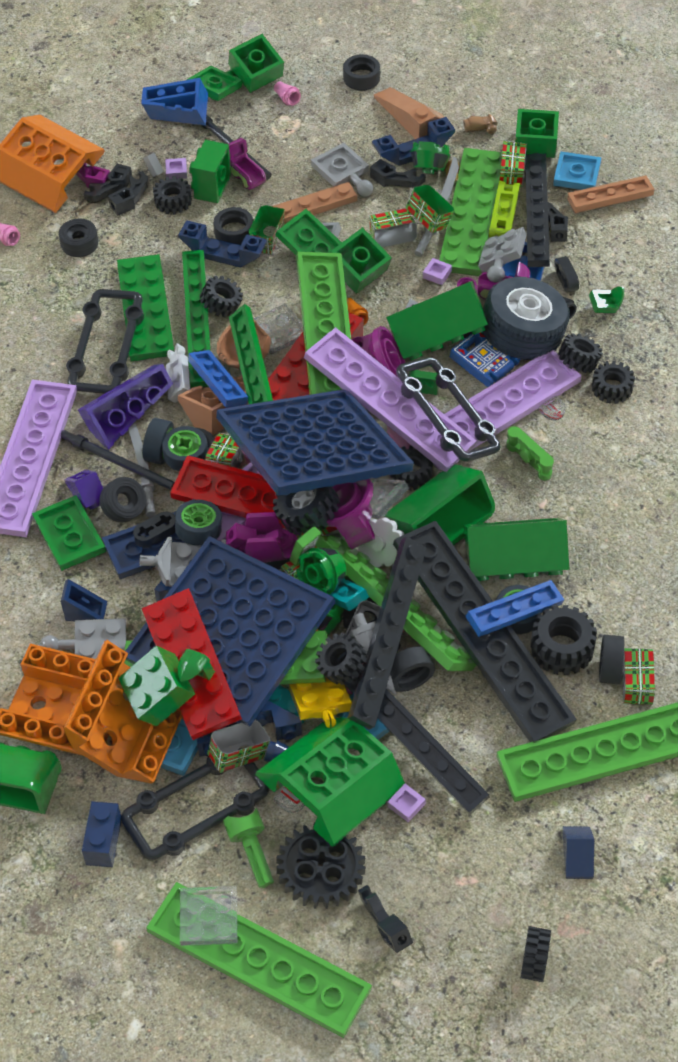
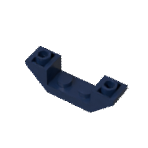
(438, 131)
(232, 254)
(285, 725)

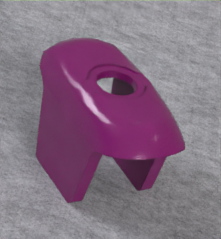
(267, 548)

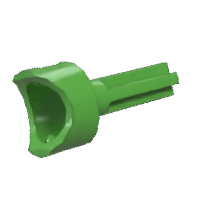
(246, 831)

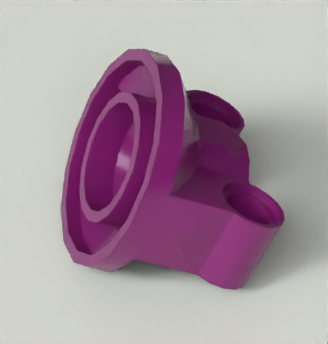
(382, 347)
(354, 512)

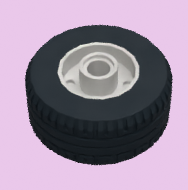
(525, 317)

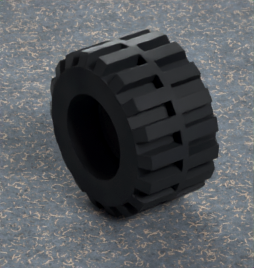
(563, 623)

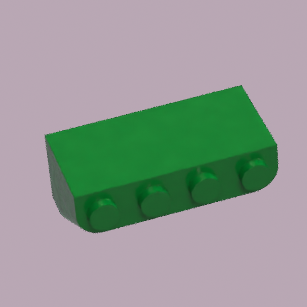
(438, 321)
(450, 500)
(517, 548)
(27, 778)

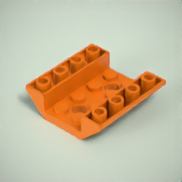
(32, 168)
(51, 678)
(101, 709)

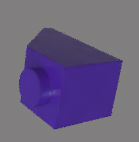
(86, 487)

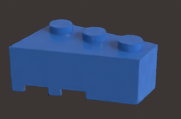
(177, 101)

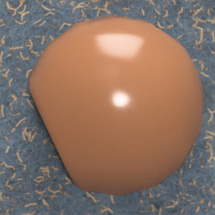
(227, 351)

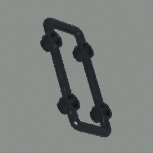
(93, 313)
(450, 439)
(174, 842)

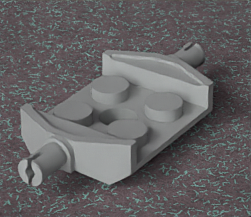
(171, 560)

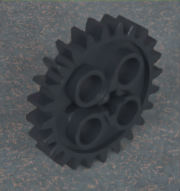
(317, 886)

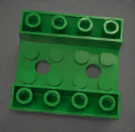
(352, 784)

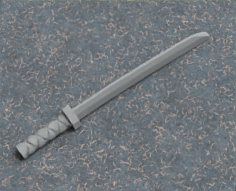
(445, 194)
(147, 485)

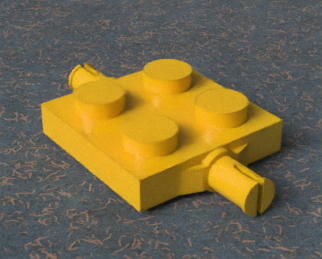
(320, 700)

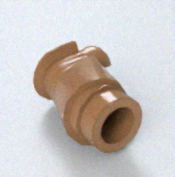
(477, 123)

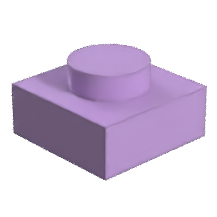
(176, 168)
(437, 271)
(406, 802)

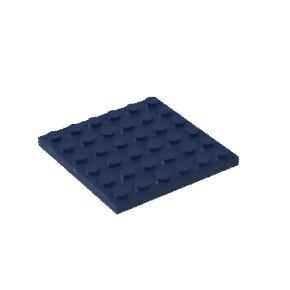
(313, 441)
(253, 619)

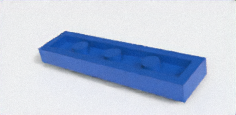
(218, 379)
(514, 608)

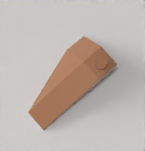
(407, 111)
(202, 407)

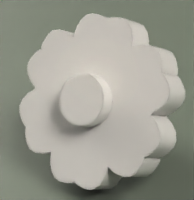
(381, 549)

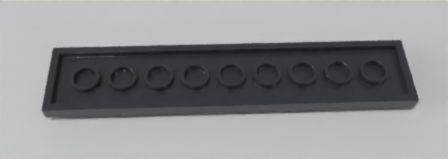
(498, 654)

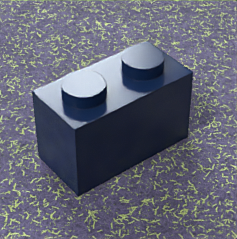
(101, 834)

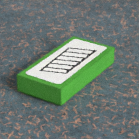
(305, 542)

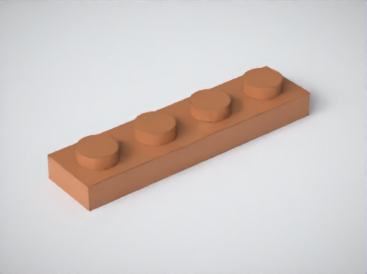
(610, 194)
(319, 201)

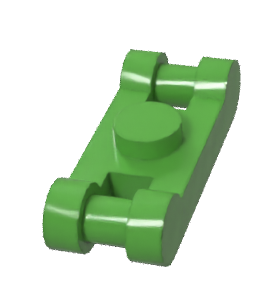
(530, 452)

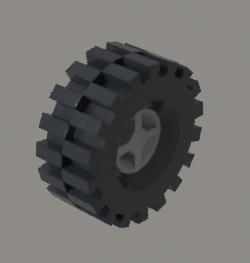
(306, 509)

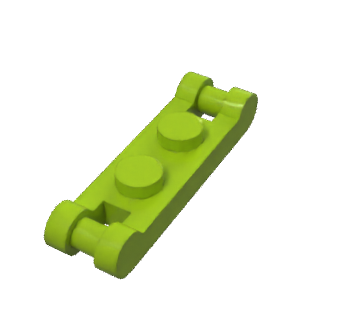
(504, 208)

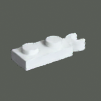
(178, 372)

